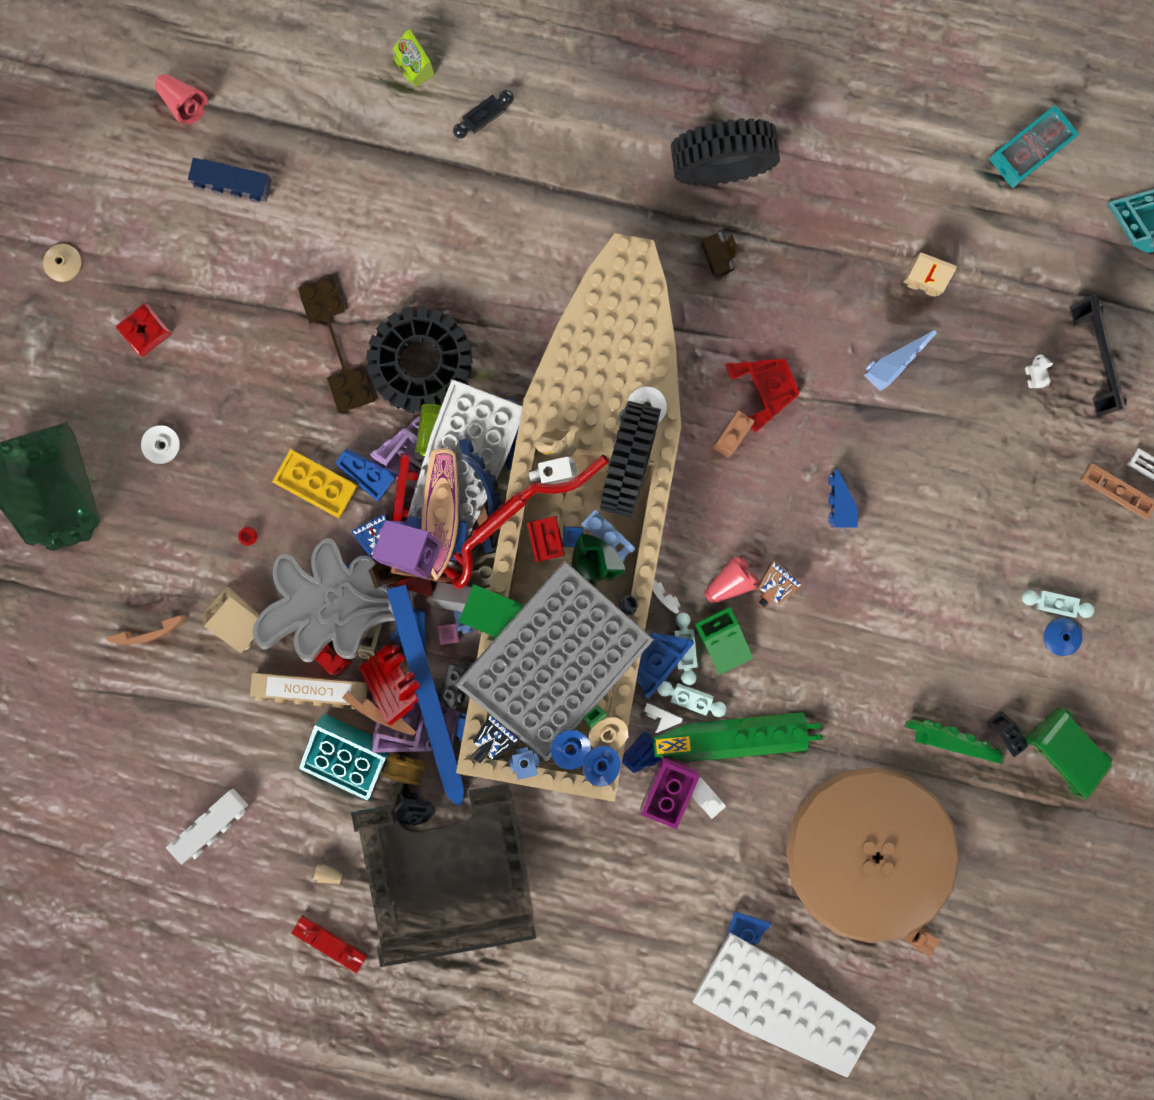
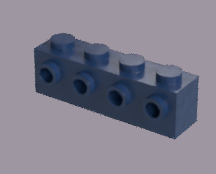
(230, 180)

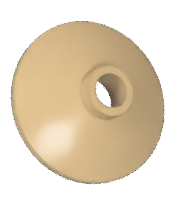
(68, 268)
(614, 738)

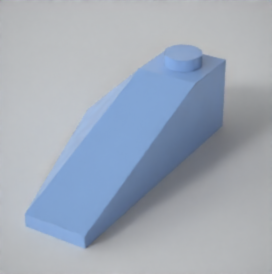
(889, 367)

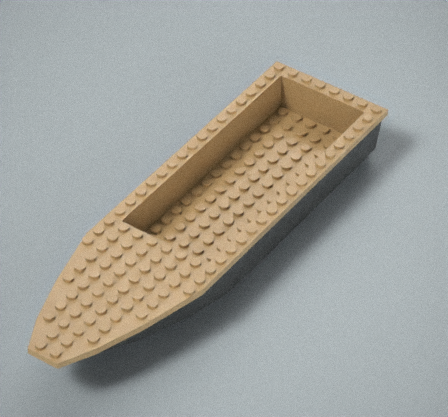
(602, 350)

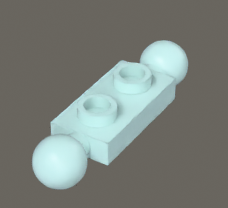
(1058, 604)
(690, 659)
(692, 699)

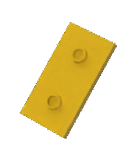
(315, 483)

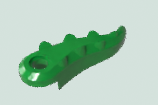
(951, 740)

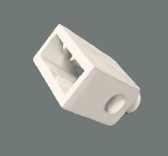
(563, 470)

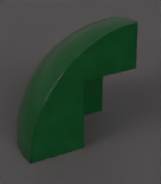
(596, 559)

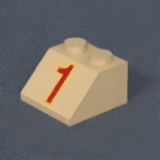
(929, 274)

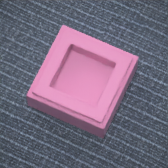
(448, 634)

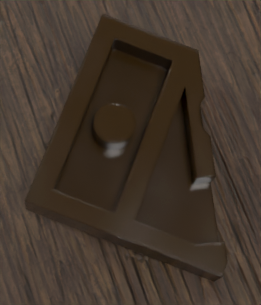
(382, 575)

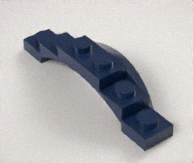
(486, 478)

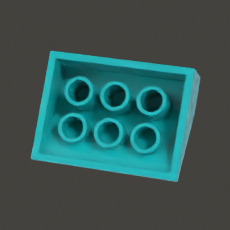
(343, 757)

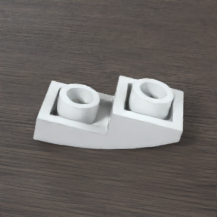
(668, 601)

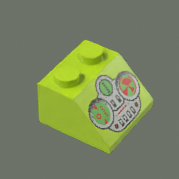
(412, 59)

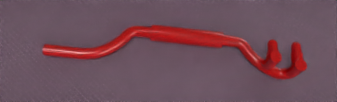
(508, 510)

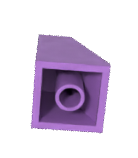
(406, 549)

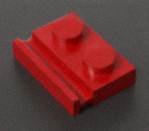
(546, 539)

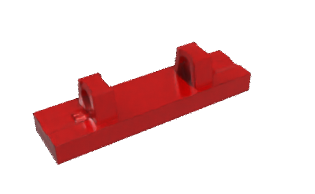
(403, 475)
(329, 944)

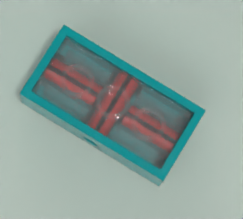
(1033, 146)

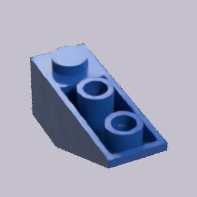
(843, 508)

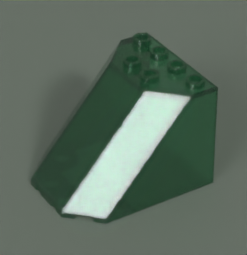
(47, 488)

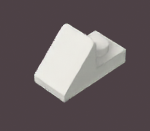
(666, 718)
(707, 799)

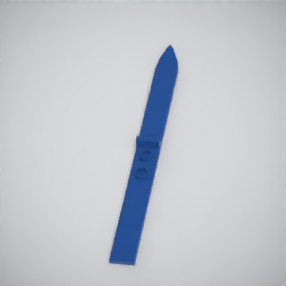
(426, 693)

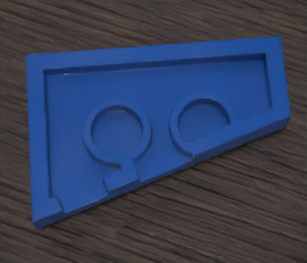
(366, 473)

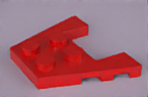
(773, 384)

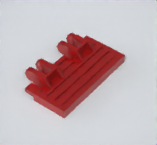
(389, 684)

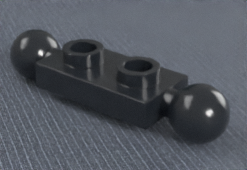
(483, 114)

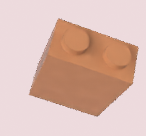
(733, 434)

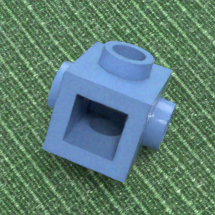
(528, 770)

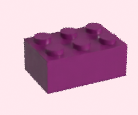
(669, 792)

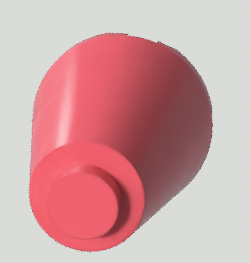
(182, 99)

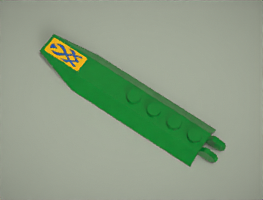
(737, 738)

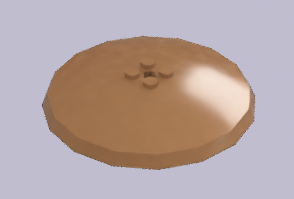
(834, 849)

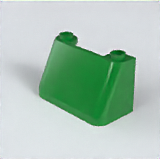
(1070, 752)

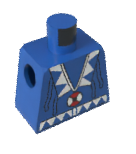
(369, 533)

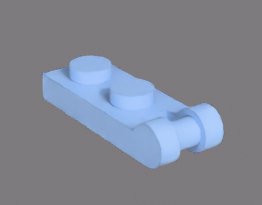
(605, 531)

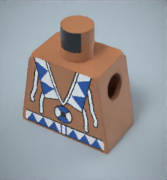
(776, 585)

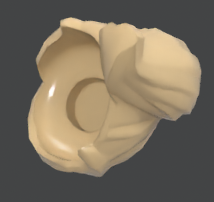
(557, 442)

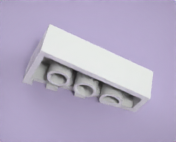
(207, 827)

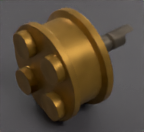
(403, 770)

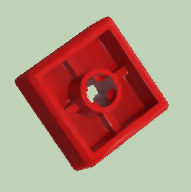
(155, 330)

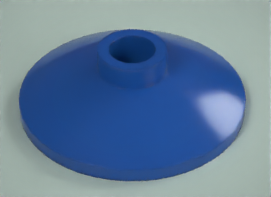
(1054, 636)
(570, 758)
(608, 769)

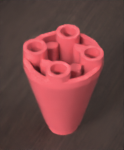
(731, 581)

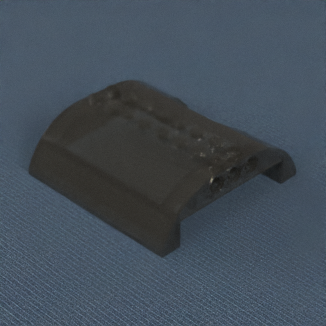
(448, 883)

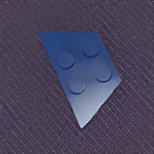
(660, 659)

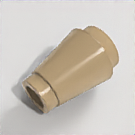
(326, 874)

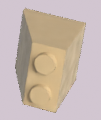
(231, 620)

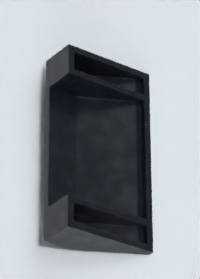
(1092, 310)

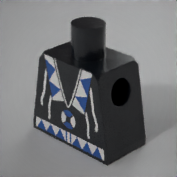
(493, 740)

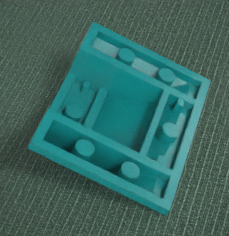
(1136, 218)

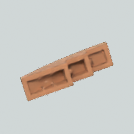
(375, 714)

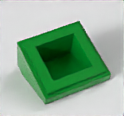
(594, 716)

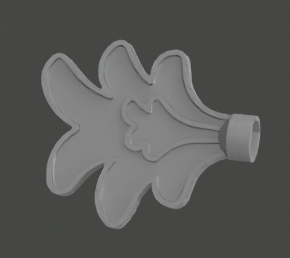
(324, 608)

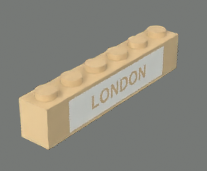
(306, 688)

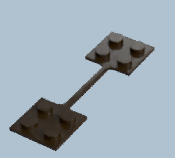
(350, 386)

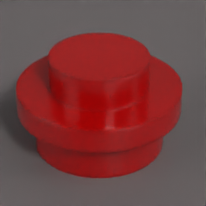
(247, 536)

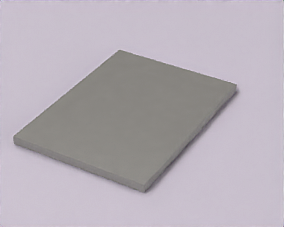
(554, 660)

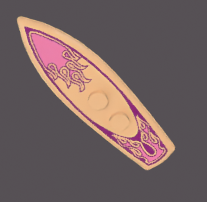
(441, 505)

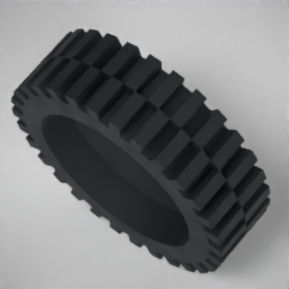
(725, 152)
(630, 459)

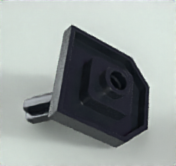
(413, 810)

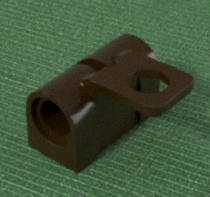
(720, 253)

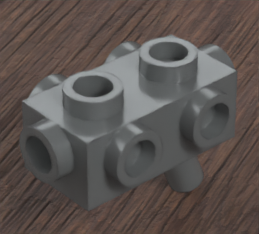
(450, 693)

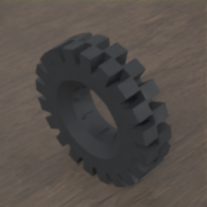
(404, 330)

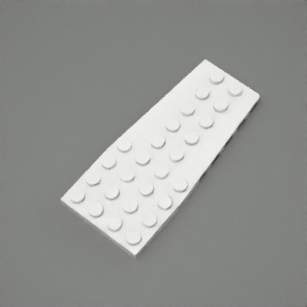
(489, 425)
(782, 1007)

